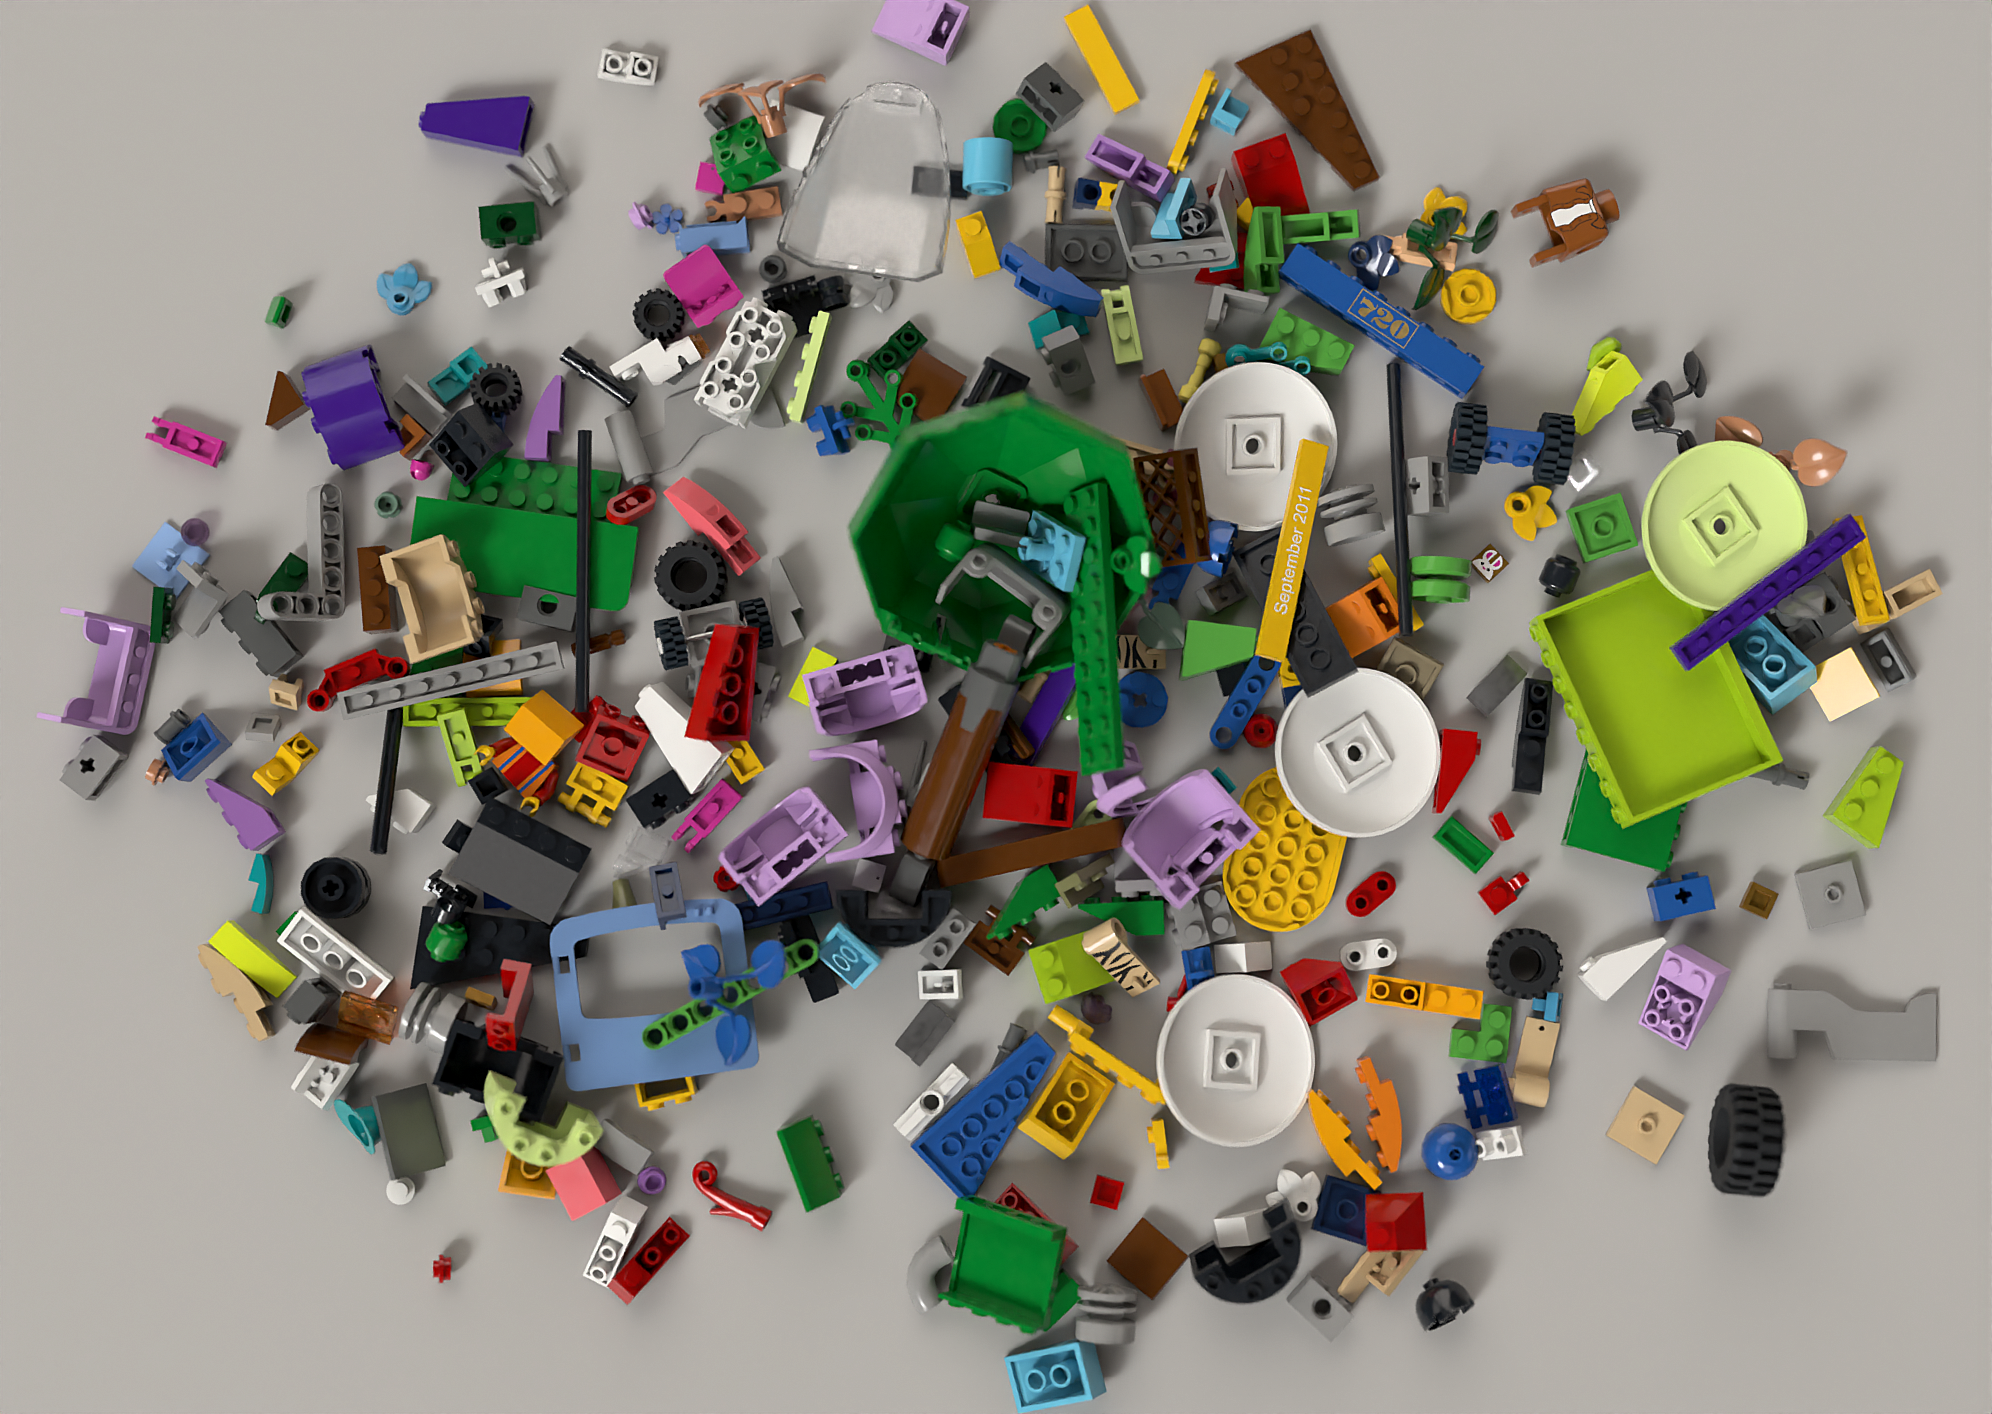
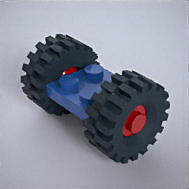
(1546, 450)

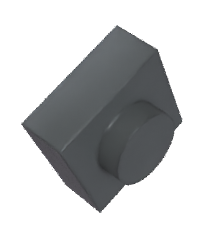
(1803, 634)

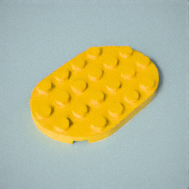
(1287, 867)

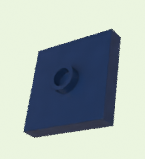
(1342, 1210)

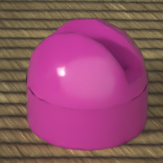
(420, 469)

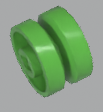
(1438, 577)

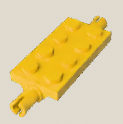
(1079, 1036)

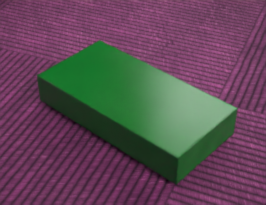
(1463, 845)

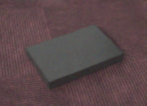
(1087, 251)
(408, 1131)

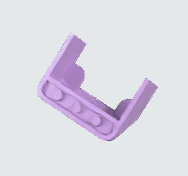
(117, 678)

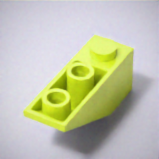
(1604, 388)

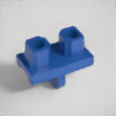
(834, 428)
(1197, 966)

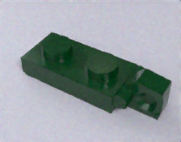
(287, 578)

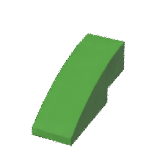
(1320, 226)
(1264, 251)

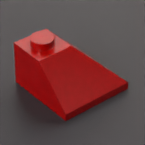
(1318, 987)
(1395, 1222)

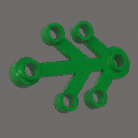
(883, 409)

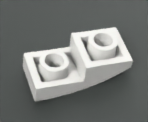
(627, 68)

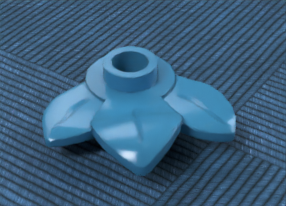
(403, 285)

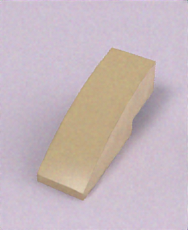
(1905, 597)

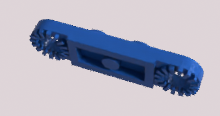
(1243, 701)

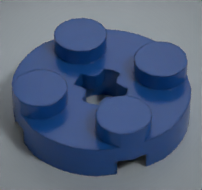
(1156, 700)

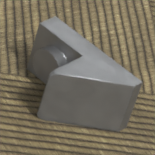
(1221, 594)

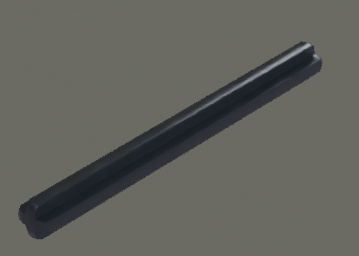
(386, 781)

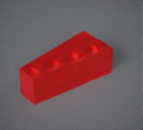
(726, 686)

